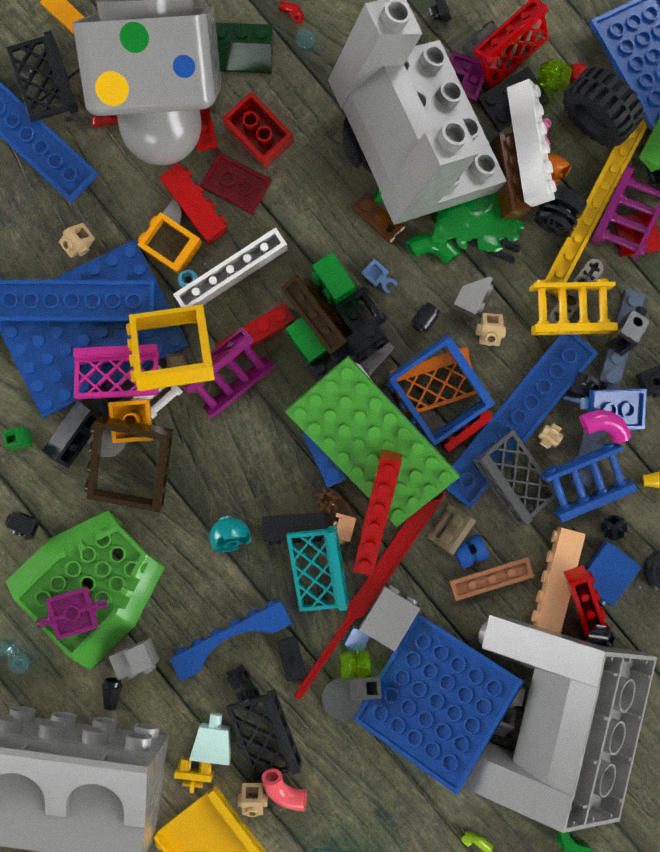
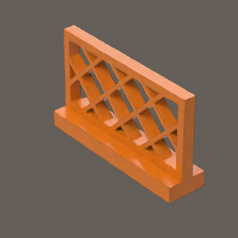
(431, 364)

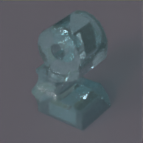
(17, 661)

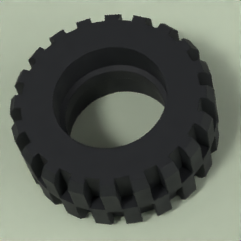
(603, 106)

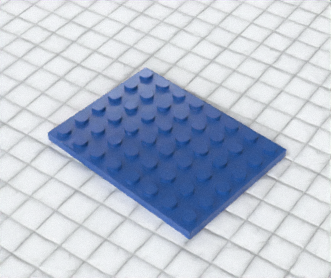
(46, 348)

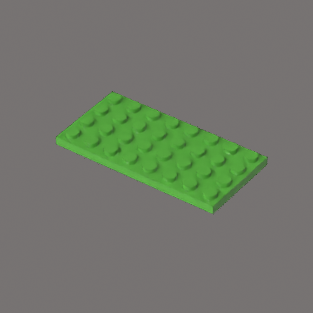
(354, 422)

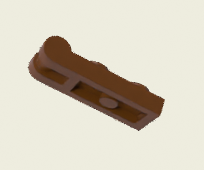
(377, 218)

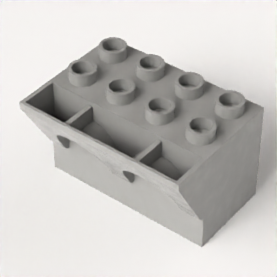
(78, 783)

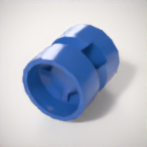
(464, 555)

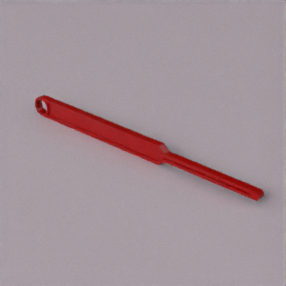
(373, 584)

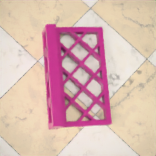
(111, 355)

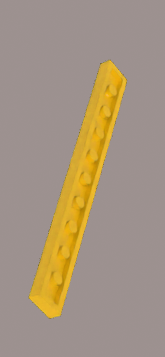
(597, 202)

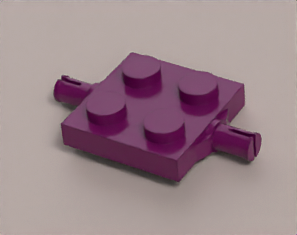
(72, 613)

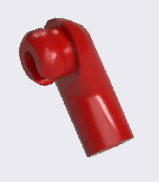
(294, 11)

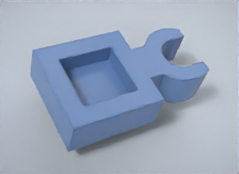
(376, 274)

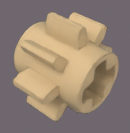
(550, 436)

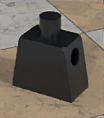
(629, 331)

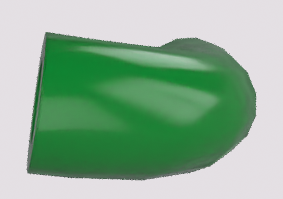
(423, 244)

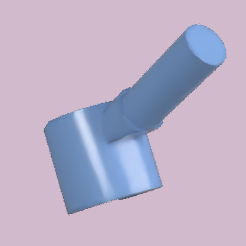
(584, 402)

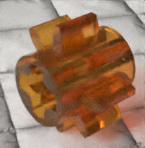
(331, 503)

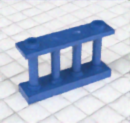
(603, 494)

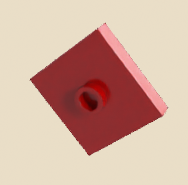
(653, 240)

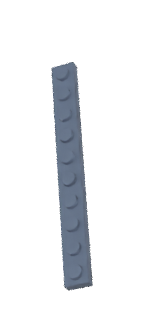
(612, 373)

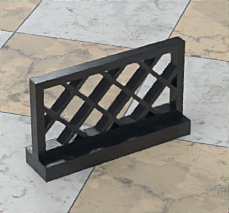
(58, 70)
(279, 727)

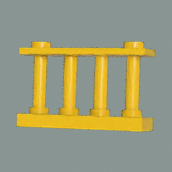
(583, 325)

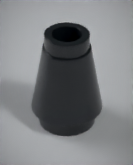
(111, 691)

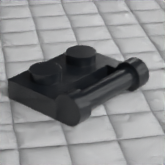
(352, 313)

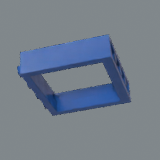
(463, 418)

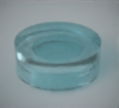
(305, 40)

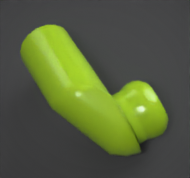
(478, 840)

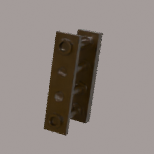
(316, 313)

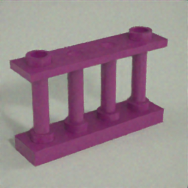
(611, 216)
(224, 355)

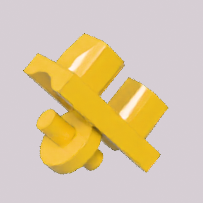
(193, 776)

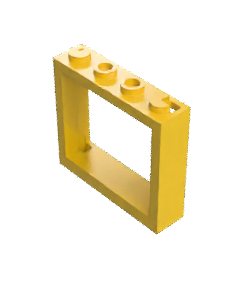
(175, 375)

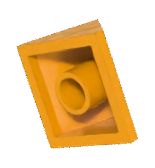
(132, 410)

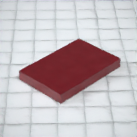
(236, 183)

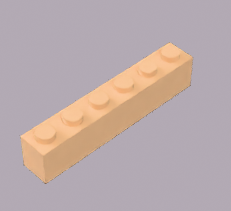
(555, 593)

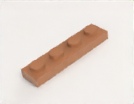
(491, 578)

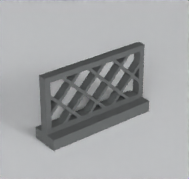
(505, 490)

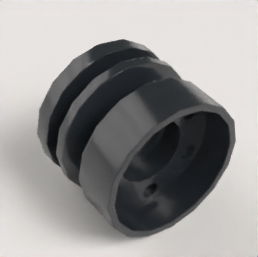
(561, 214)

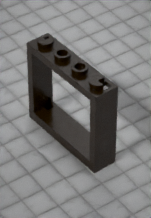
(163, 434)

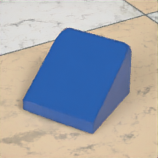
(356, 639)

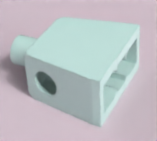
(212, 742)

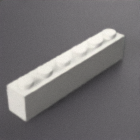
(531, 143)
(232, 270)

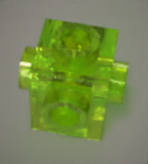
(554, 75)

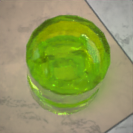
(355, 665)

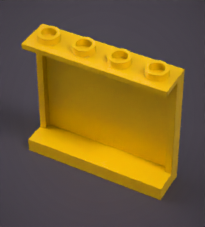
(207, 826)

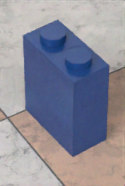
(611, 572)

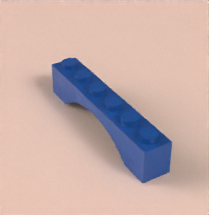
(270, 619)

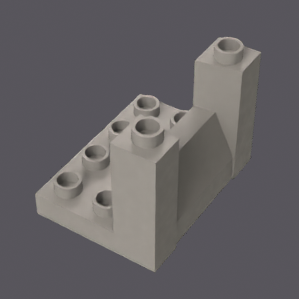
(411, 115)
(574, 730)

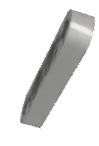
(595, 275)

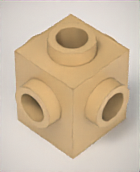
(76, 240)
(491, 329)
(252, 799)

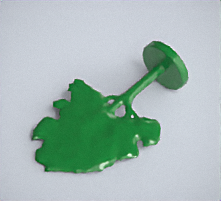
(471, 220)

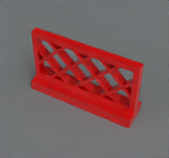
(506, 37)

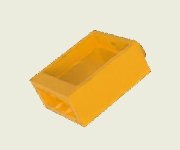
(186, 254)

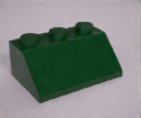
(245, 47)

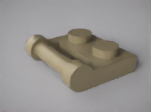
(454, 532)

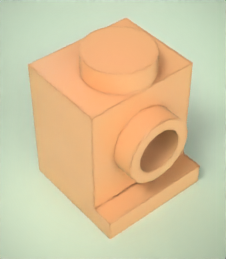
(345, 527)

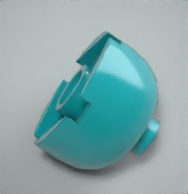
(228, 534)

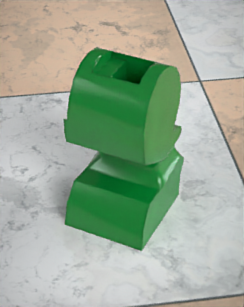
(17, 438)

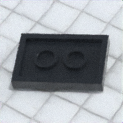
(496, 102)

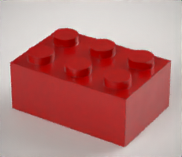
(258, 130)

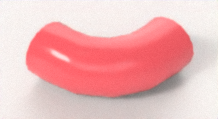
(282, 793)

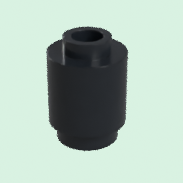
(425, 317)

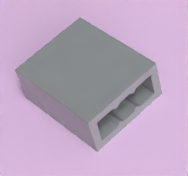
(389, 617)

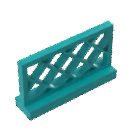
(335, 571)

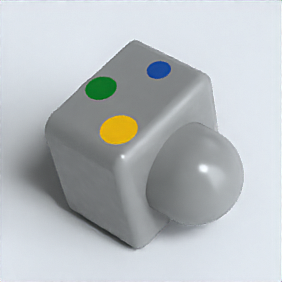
(151, 69)

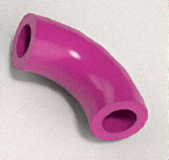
(606, 421)

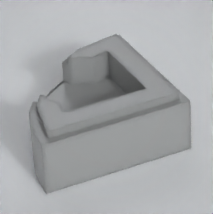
(174, 212)

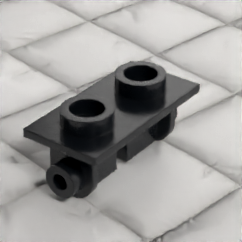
(241, 679)

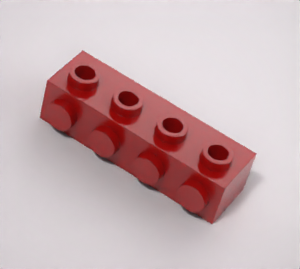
(585, 598)

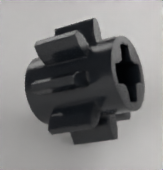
(614, 527)
(602, 636)

